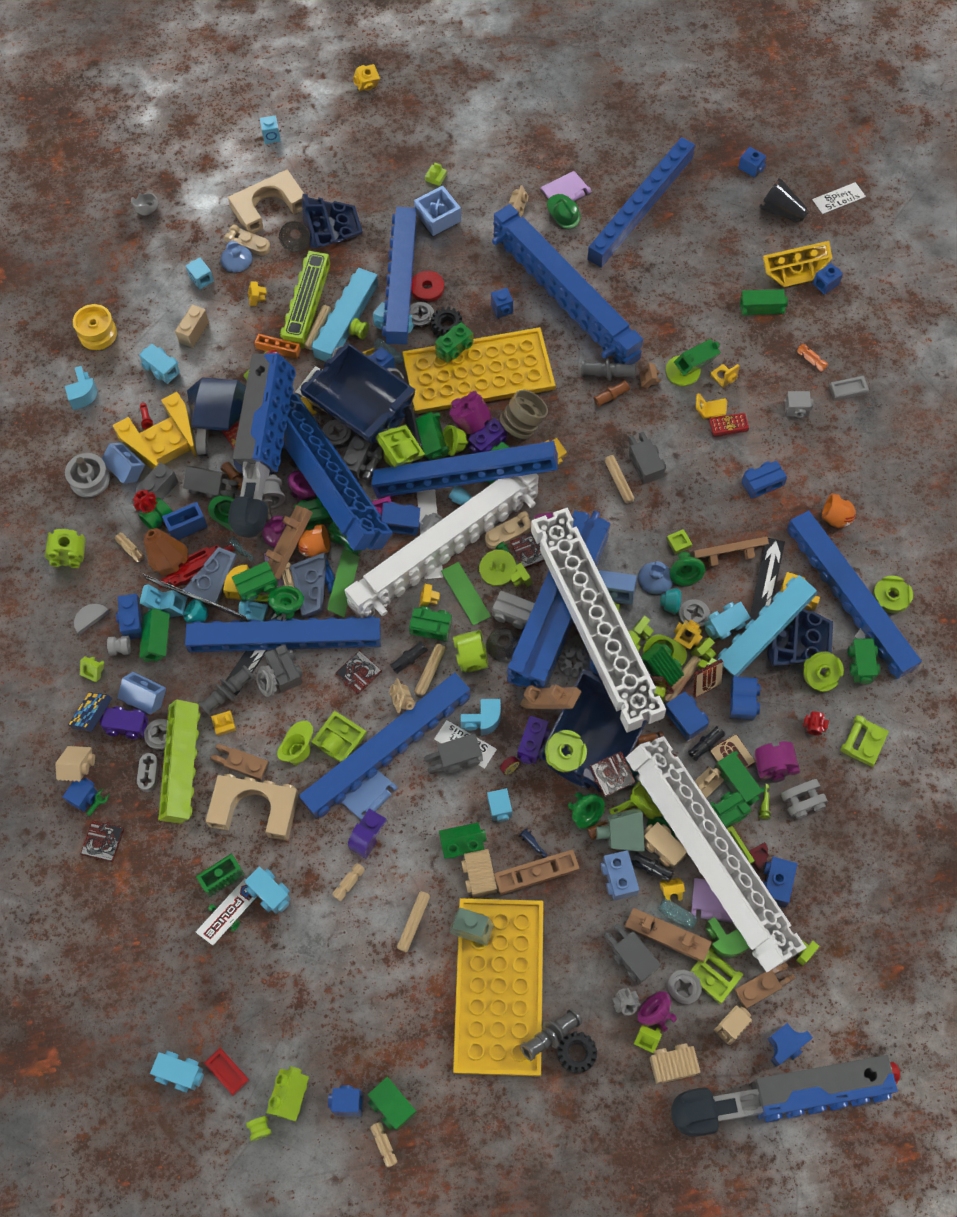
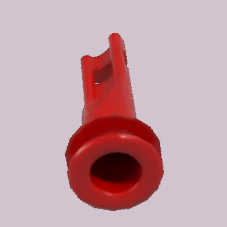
(146, 422)

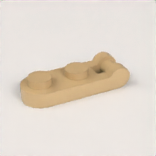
(255, 243)
(508, 530)

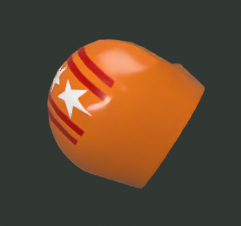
(838, 512)
(312, 543)

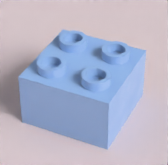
(437, 210)

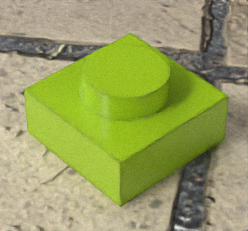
(679, 541)

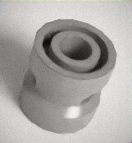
(119, 645)

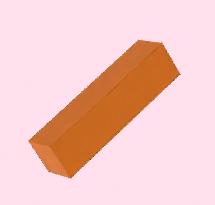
(284, 347)

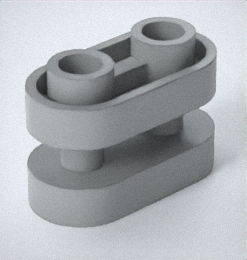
(800, 809)

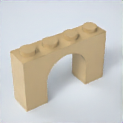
(280, 186)
(231, 791)

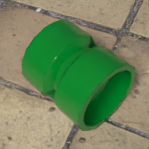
(154, 518)

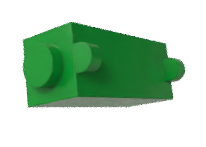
(763, 302)
(697, 357)
(432, 436)
(154, 635)
(738, 778)

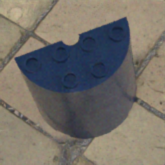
(359, 393)
(597, 725)

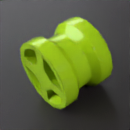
(359, 328)
(258, 1128)

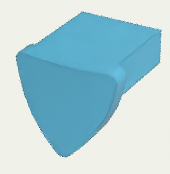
(253, 610)

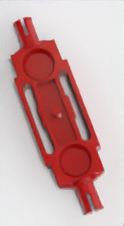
(192, 566)

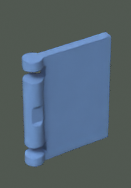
(370, 795)

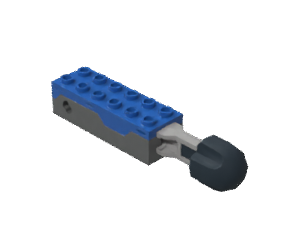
(260, 437)
(789, 1094)

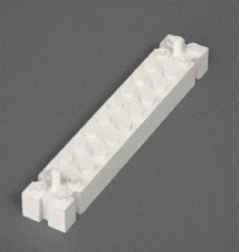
(440, 544)
(597, 620)
(715, 854)

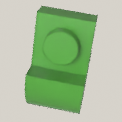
(725, 945)

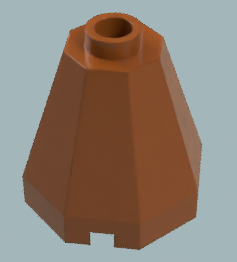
(164, 552)

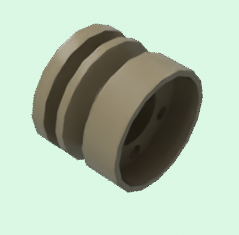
(523, 414)

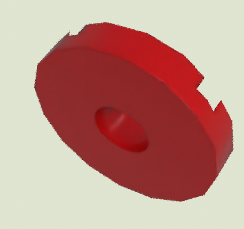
(427, 278)

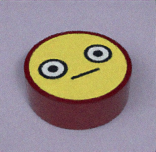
(509, 765)

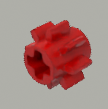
(144, 501)
(816, 723)

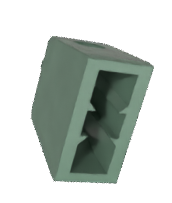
(624, 830)
(472, 926)

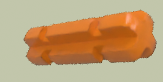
(812, 357)

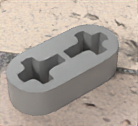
(202, 441)
(143, 772)

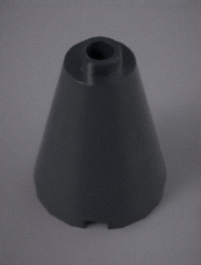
(784, 202)

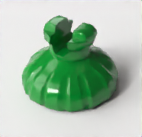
(687, 570)
(286, 600)
(587, 810)

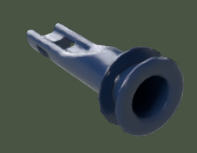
(531, 840)

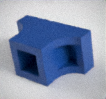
(787, 1044)

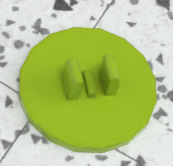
(676, 377)
(497, 567)

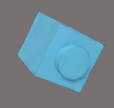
(270, 129)
(199, 273)
(499, 805)

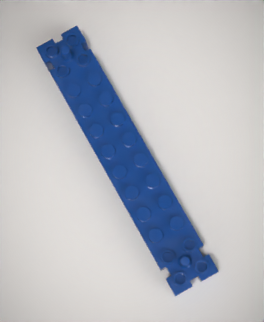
(567, 286)
(333, 480)

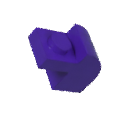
(364, 834)

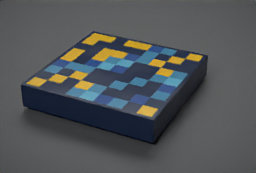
(90, 711)

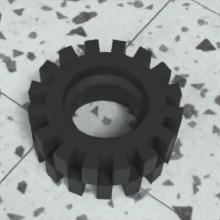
(444, 315)
(577, 1066)

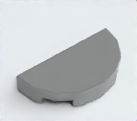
(89, 616)

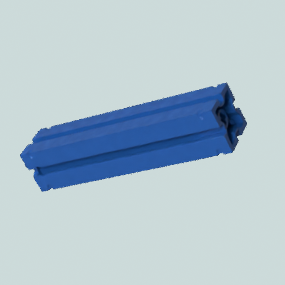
(550, 618)

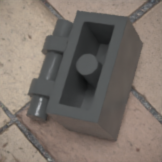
(358, 457)

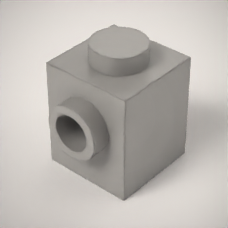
(798, 403)

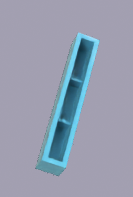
(350, 306)
(767, 625)

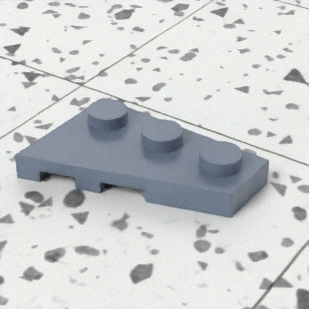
(211, 578)
(310, 580)

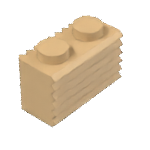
(192, 326)
(74, 763)
(480, 873)
(733, 1024)
(674, 1064)

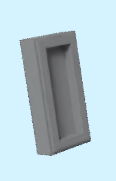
(848, 388)

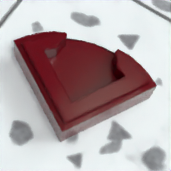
(759, 855)

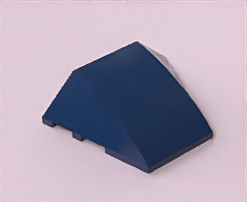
(329, 221)
(215, 403)
(801, 639)

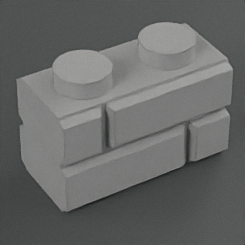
(512, 609)

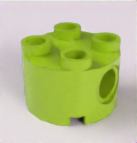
(65, 548)
(471, 651)

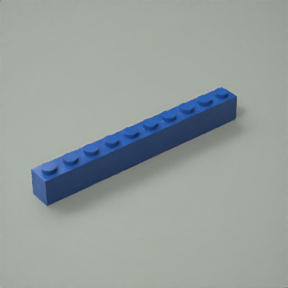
(640, 202)
(400, 276)
(465, 469)
(853, 594)
(274, 633)
(384, 746)

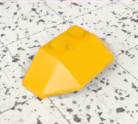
(797, 264)

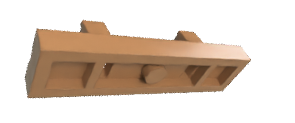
(288, 540)
(745, 546)
(550, 698)
(536, 872)
(668, 935)

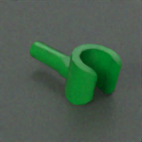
(99, 800)

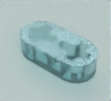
(678, 914)

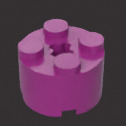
(470, 412)
(776, 761)

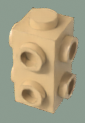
(659, 840)

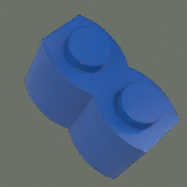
(744, 698)

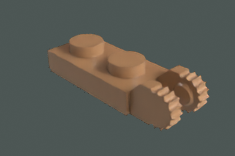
(241, 762)
(762, 986)

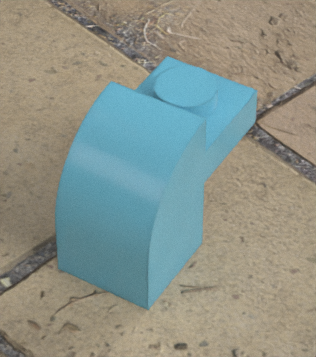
(82, 392)
(168, 602)
(487, 720)

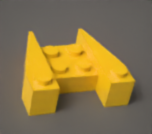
(164, 440)

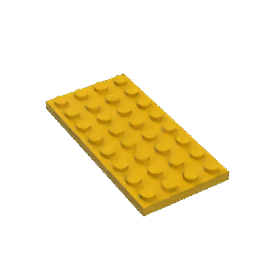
(491, 367)
(500, 990)

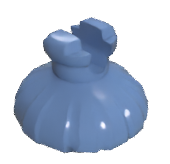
(235, 257)
(655, 578)

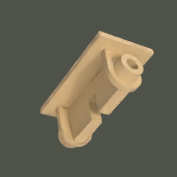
(518, 200)
(401, 696)
(709, 781)

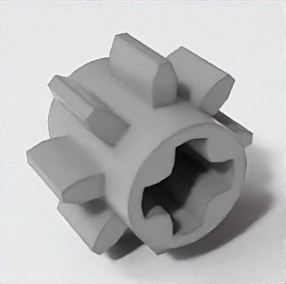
(431, 520)
(626, 1002)

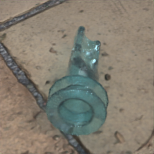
(237, 546)

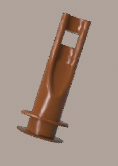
(648, 737)

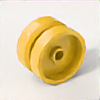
(94, 327)

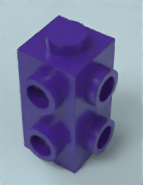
(487, 437)
(122, 722)
(532, 740)

